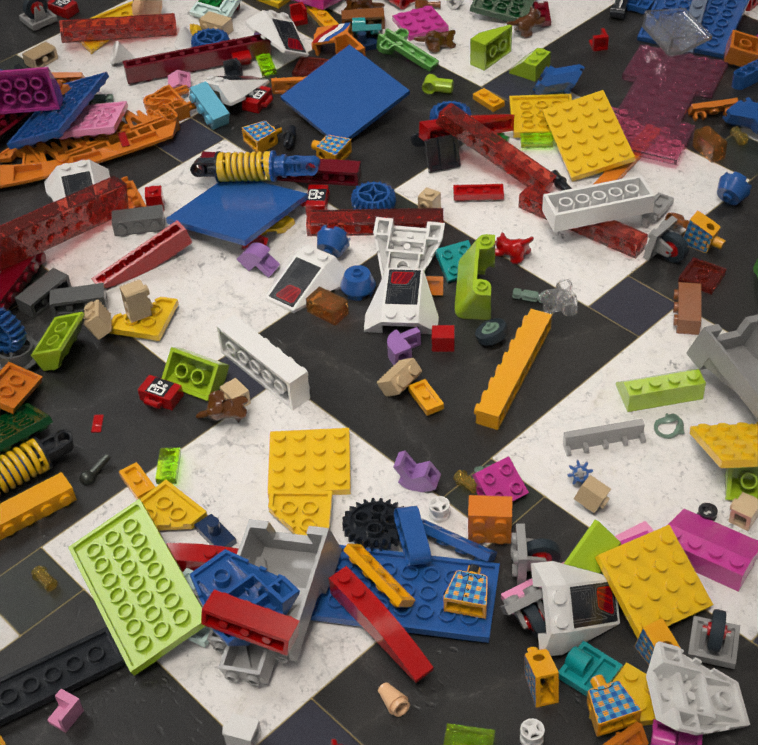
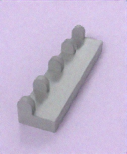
(604, 435)

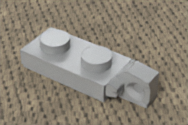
(661, 205)

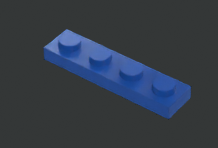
(461, 544)

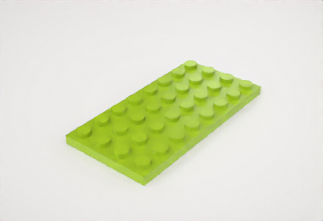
(137, 586)

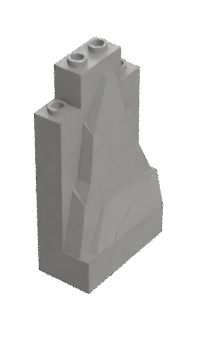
(731, 358)
(307, 564)

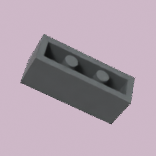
(138, 220)
(37, 296)
(74, 299)

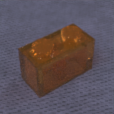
(709, 144)
(327, 305)

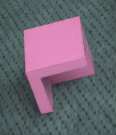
(179, 79)
(67, 711)

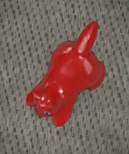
(513, 247)

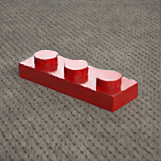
(478, 192)

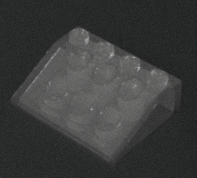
(674, 30)

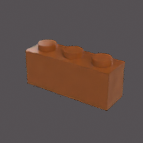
(372, 15)
(687, 308)

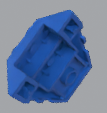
(243, 580)

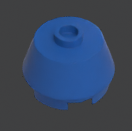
(733, 188)
(332, 241)
(357, 282)

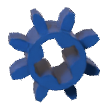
(575, 470)

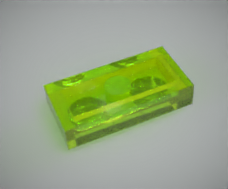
(265, 64)
(536, 140)
(168, 465)
(468, 735)

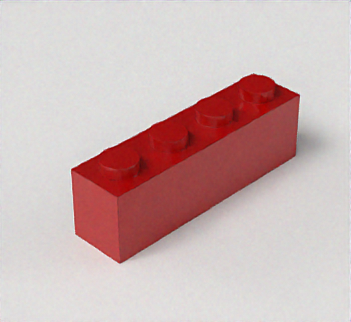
(250, 622)

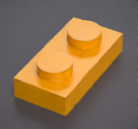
(488, 99)
(426, 397)
(136, 480)

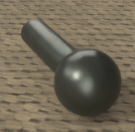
(88, 477)

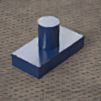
(369, 43)
(215, 532)

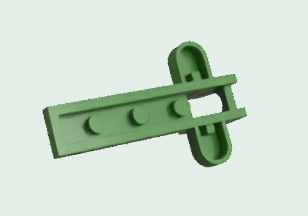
(387, 45)

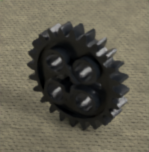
(371, 524)

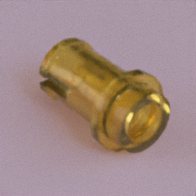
(741, 138)
(461, 477)
(41, 574)

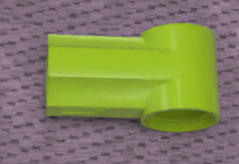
(434, 84)

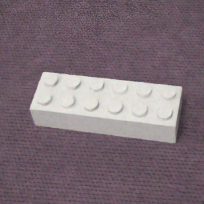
(598, 203)
(264, 362)

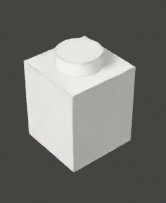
(241, 730)

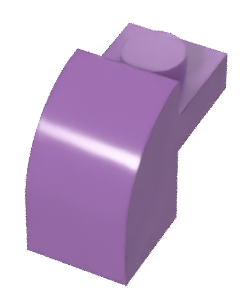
(257, 255)
(401, 344)
(414, 476)

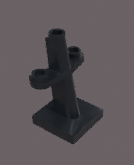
(440, 151)

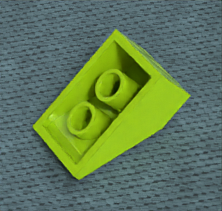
(490, 46)

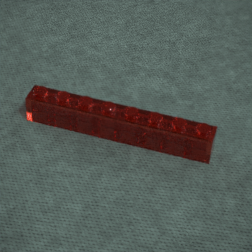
(118, 28)
(494, 148)
(362, 221)
(609, 233)

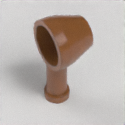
(421, 3)
(681, 222)

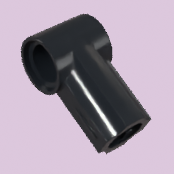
(619, 9)

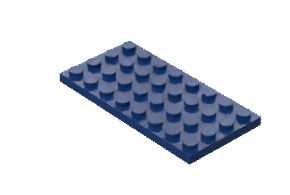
(53, 123)
(427, 586)

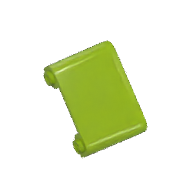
(474, 294)

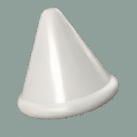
(183, 39)
(119, 54)

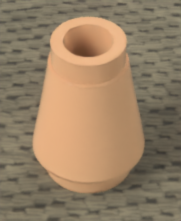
(394, 700)

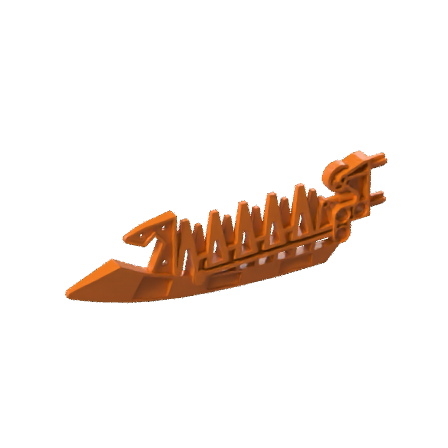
(161, 123)

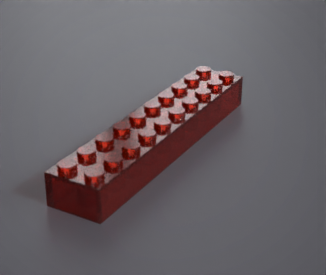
(60, 221)

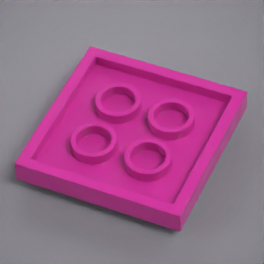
(420, 21)

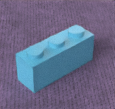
(209, 105)

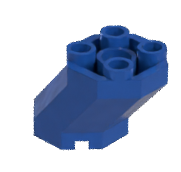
(558, 80)
(743, 115)

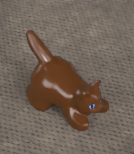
(362, 4)
(526, 23)
(435, 40)
(220, 407)

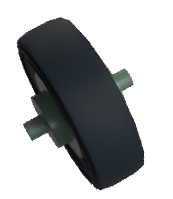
(492, 331)

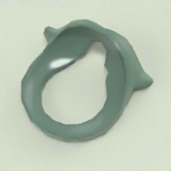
(668, 419)

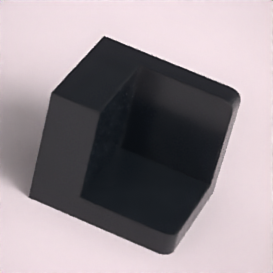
(232, 67)

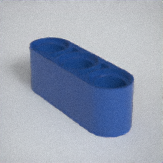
(745, 76)
(412, 535)

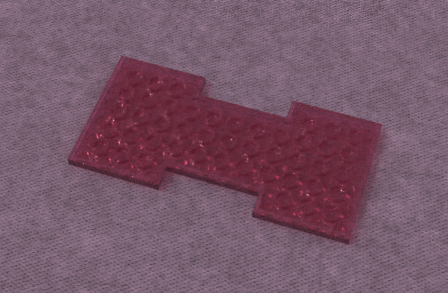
(660, 99)

